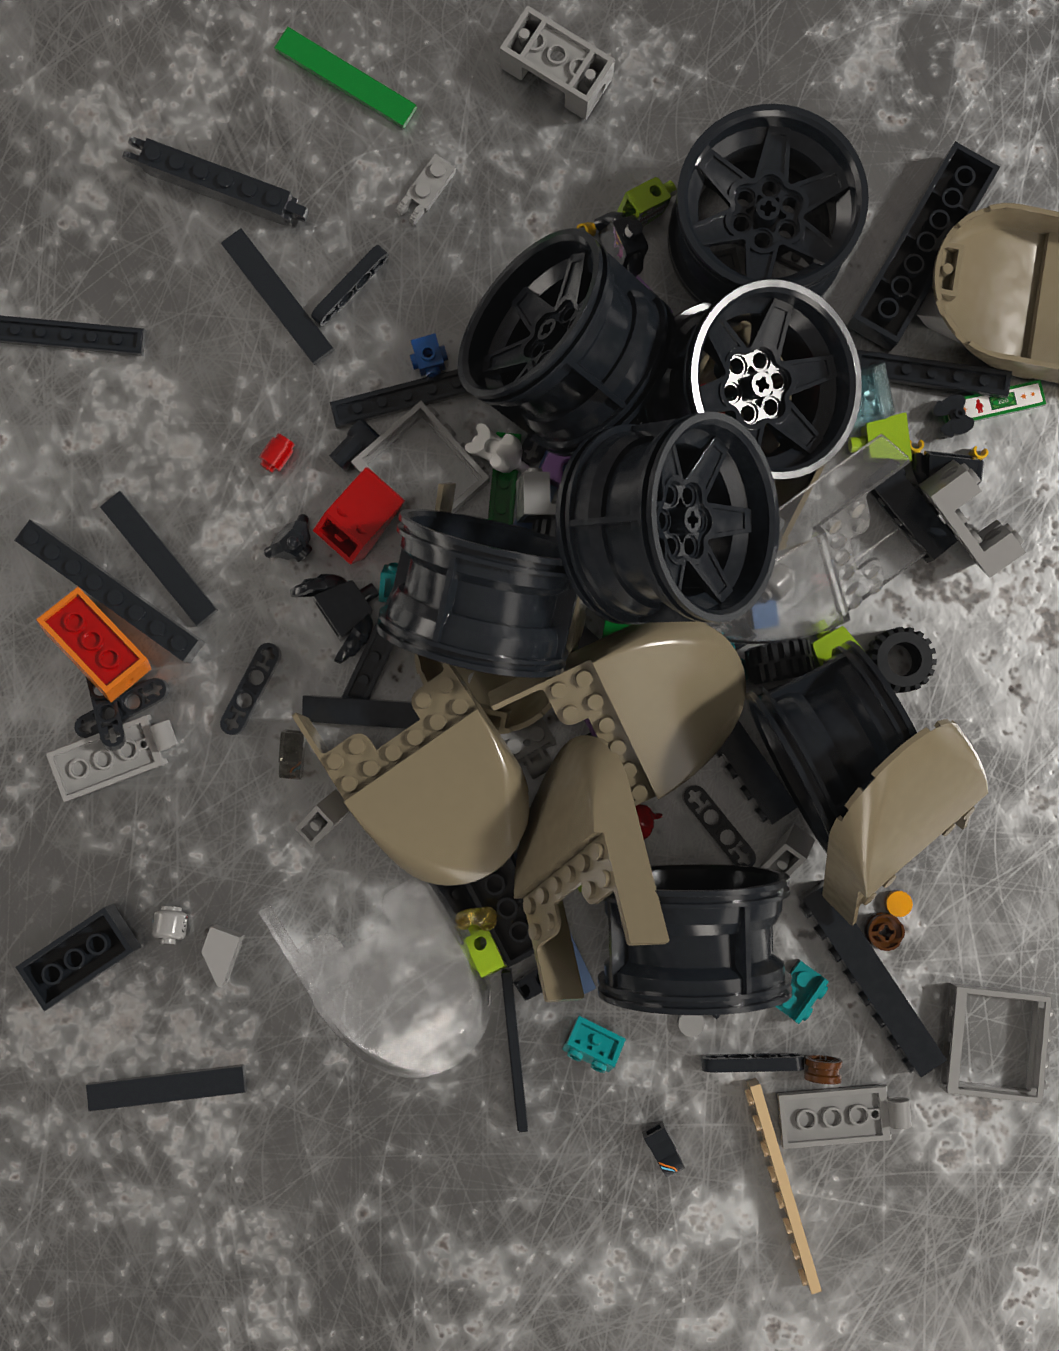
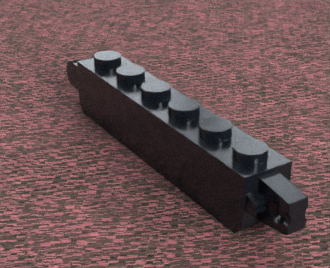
(216, 181)

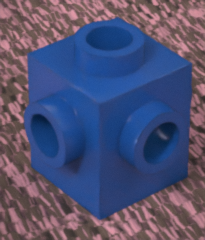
(428, 355)

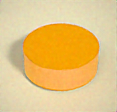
(898, 903)

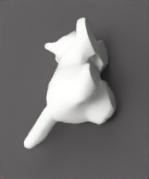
(502, 453)

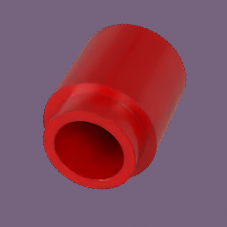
(276, 453)

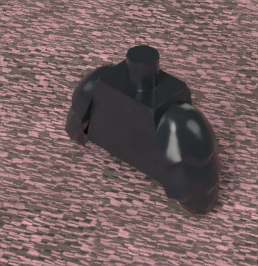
(343, 608)

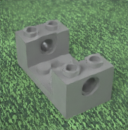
(580, 74)
(534, 496)
(991, 547)

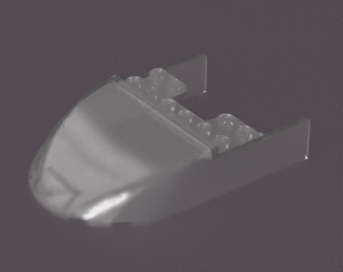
(815, 564)
(402, 994)

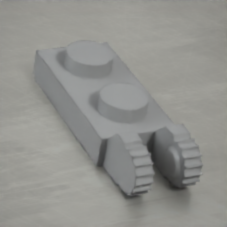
(426, 188)

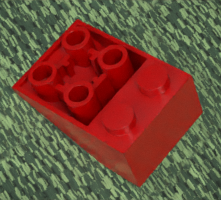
(359, 516)

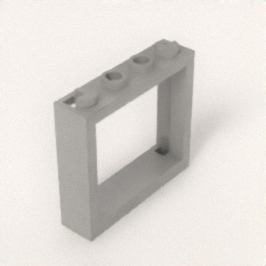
(444, 431)
(953, 1041)

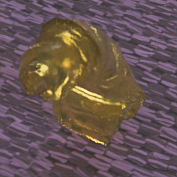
(481, 917)

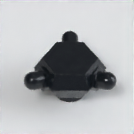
(291, 541)

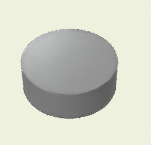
(691, 1025)

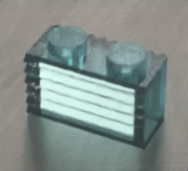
(876, 394)

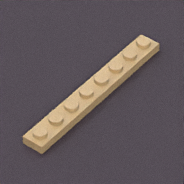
(785, 1195)

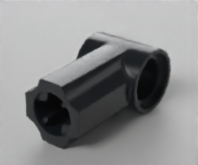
(357, 440)

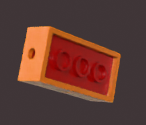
(94, 644)

